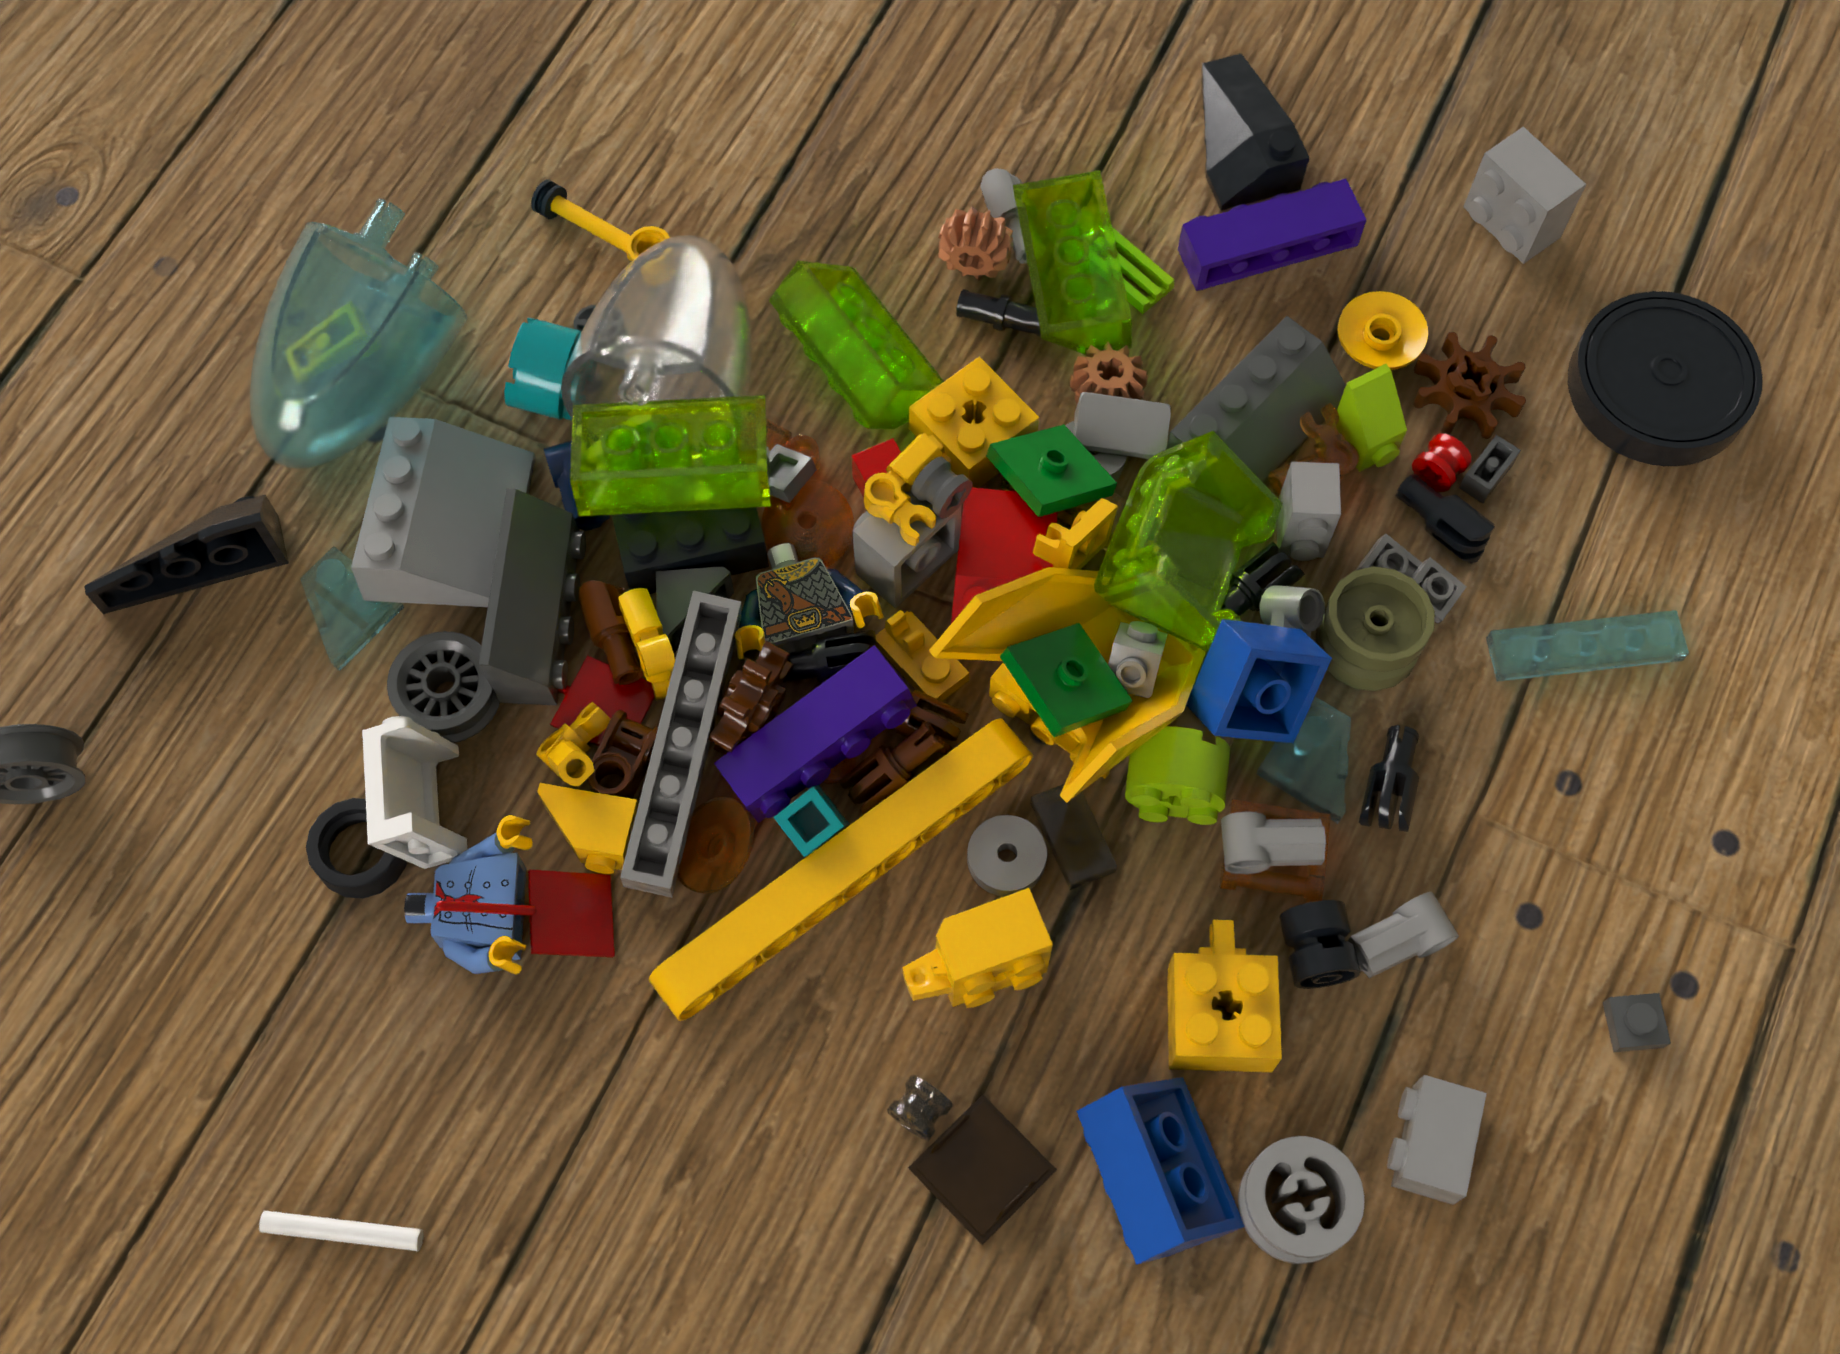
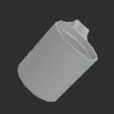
(1292, 607)
(1255, 843)
(1413, 929)

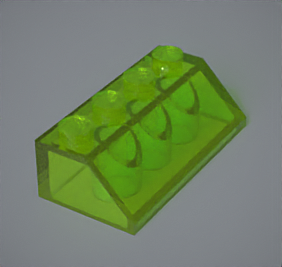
(1073, 262)
(854, 342)
(670, 456)

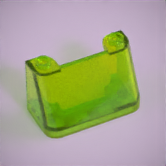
(1184, 537)

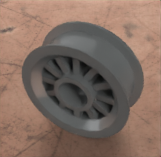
(420, 700)
(38, 763)

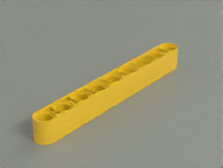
(839, 870)

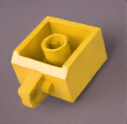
(968, 416)
(984, 952)
(1239, 983)

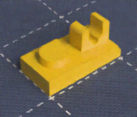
(1082, 542)
(907, 646)

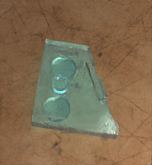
(339, 609)
(1316, 762)

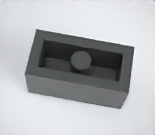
(1489, 469)

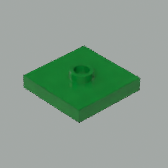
(1051, 470)
(1066, 679)

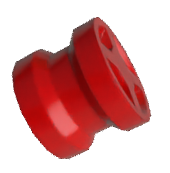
(1442, 462)

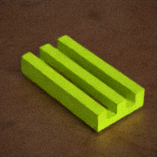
(1146, 266)

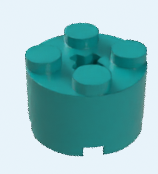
(538, 366)

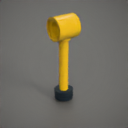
(551, 200)

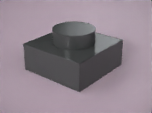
(789, 472)
(1636, 1022)

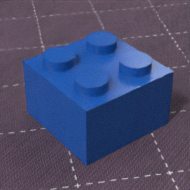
(1258, 681)

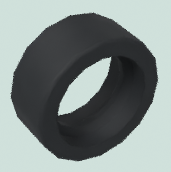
(318, 846)

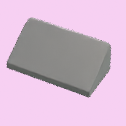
(1121, 425)

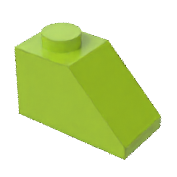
(1372, 417)

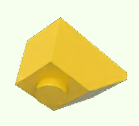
(592, 824)

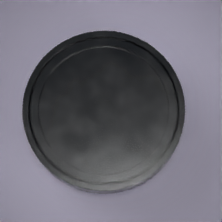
(1664, 378)

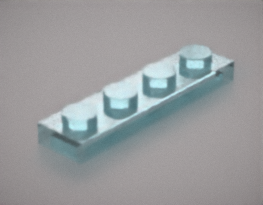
(1586, 645)

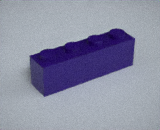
(1271, 234)
(817, 734)

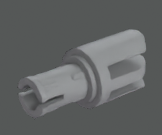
(1000, 200)

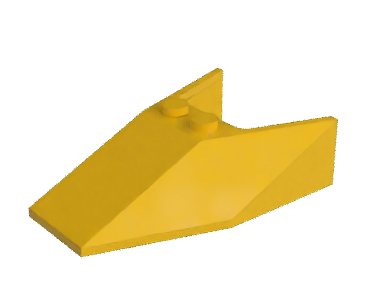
(1055, 601)

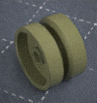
(1375, 628)

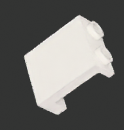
(404, 793)

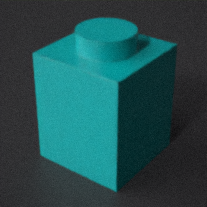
(811, 820)

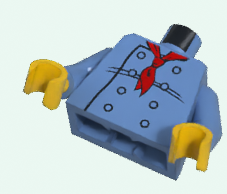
(479, 875)

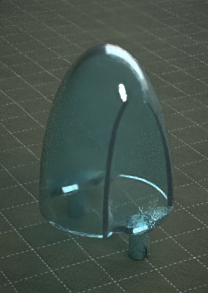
(345, 341)

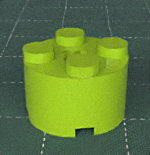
(1179, 776)

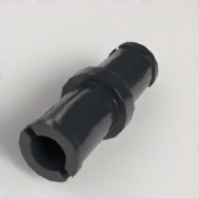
(998, 311)

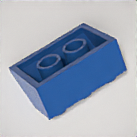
(1159, 1168)

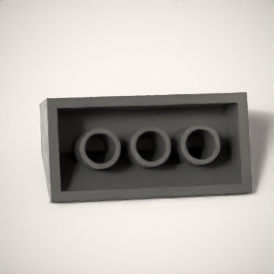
(1265, 397)
(531, 601)

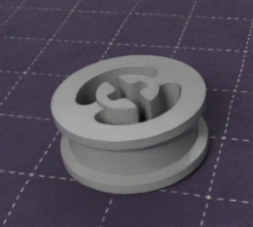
(1312, 1240)

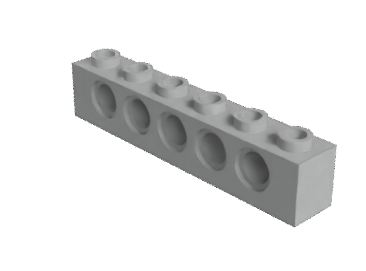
(681, 745)

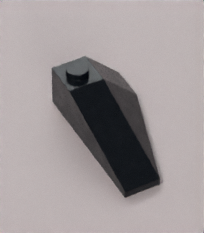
(1247, 136)
(211, 550)

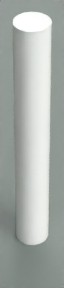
(341, 1230)

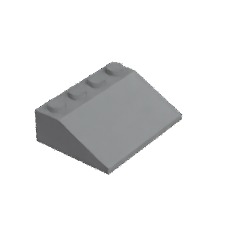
(436, 514)

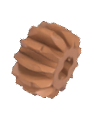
(975, 243)
(1109, 373)

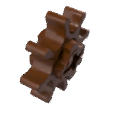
(1469, 385)
(751, 698)

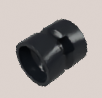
(1318, 937)

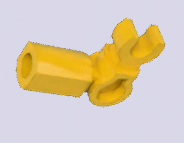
(885, 491)
(648, 637)
(567, 747)

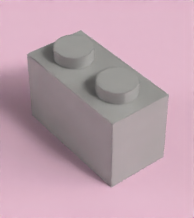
(1308, 509)
(1436, 1139)

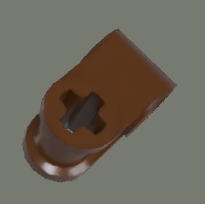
(623, 752)

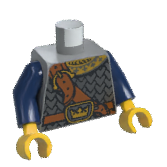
(800, 604)

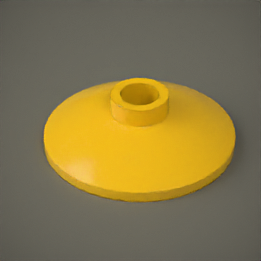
(1384, 316)

